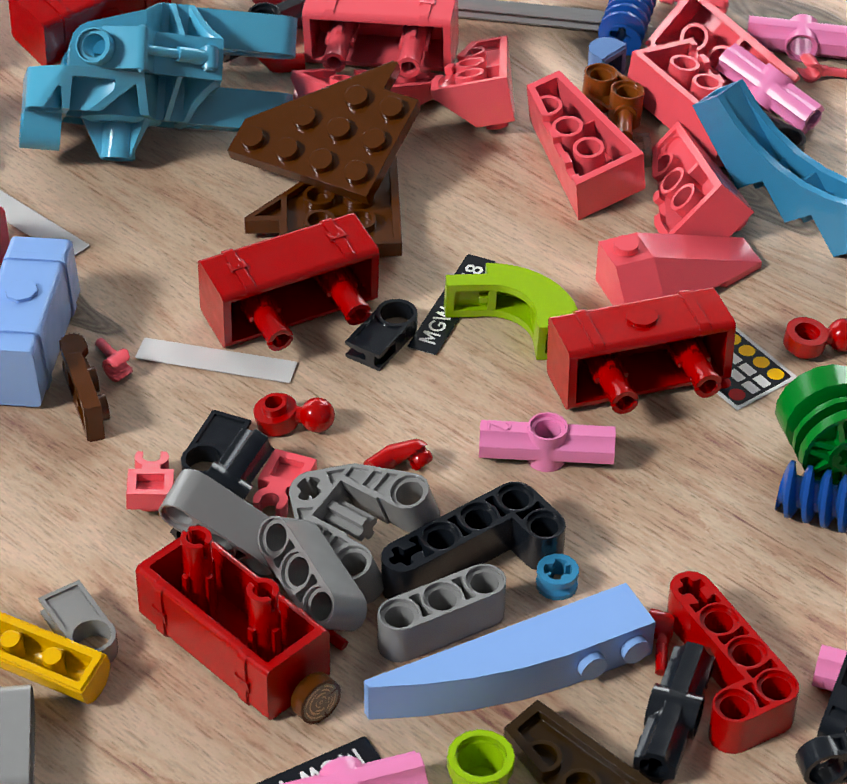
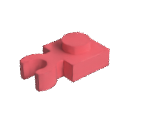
(277, 477)
(148, 482)

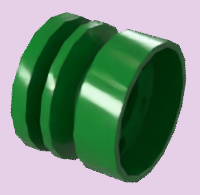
(815, 419)

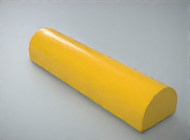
(52, 660)

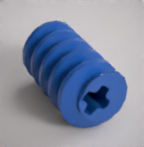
(627, 21)
(813, 497)

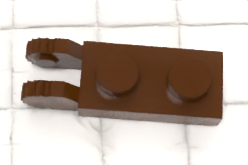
(83, 386)

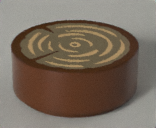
(315, 697)

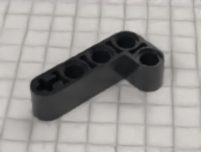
(473, 534)

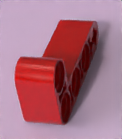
(756, 686)

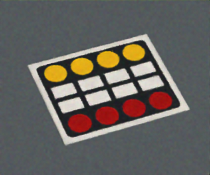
(752, 374)

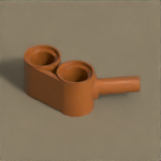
(615, 95)

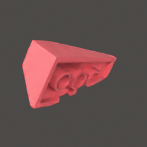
(713, 34)

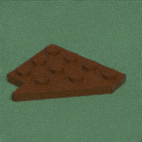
(334, 136)
(307, 205)

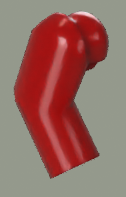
(284, 65)
(396, 453)

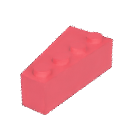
(673, 82)
(583, 146)

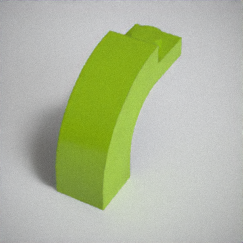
(509, 294)

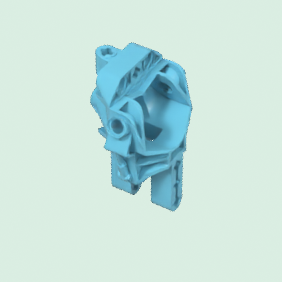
(152, 72)

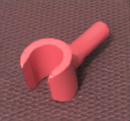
(815, 70)
(115, 363)

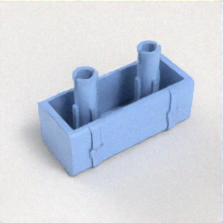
(35, 309)

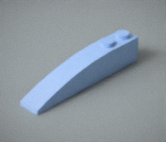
(519, 660)

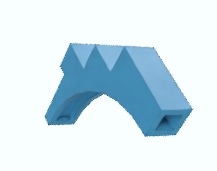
(763, 156)

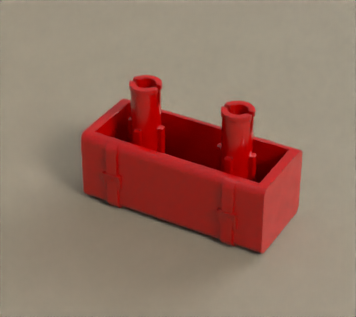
(48, 25)
(290, 281)
(641, 349)
(231, 620)

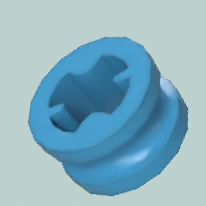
(557, 565)

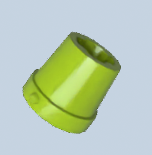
(480, 758)

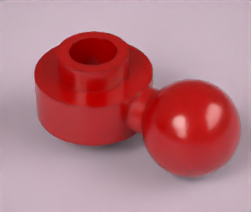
(809, 337)
(279, 414)

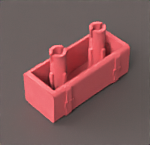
(375, 32)

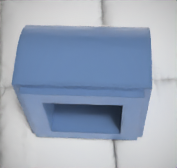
(608, 51)

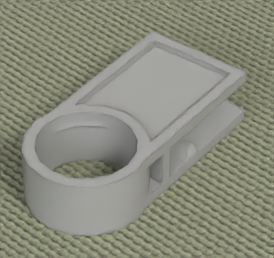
(77, 616)

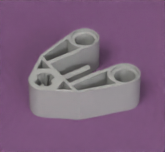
(351, 501)

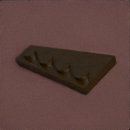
(562, 753)

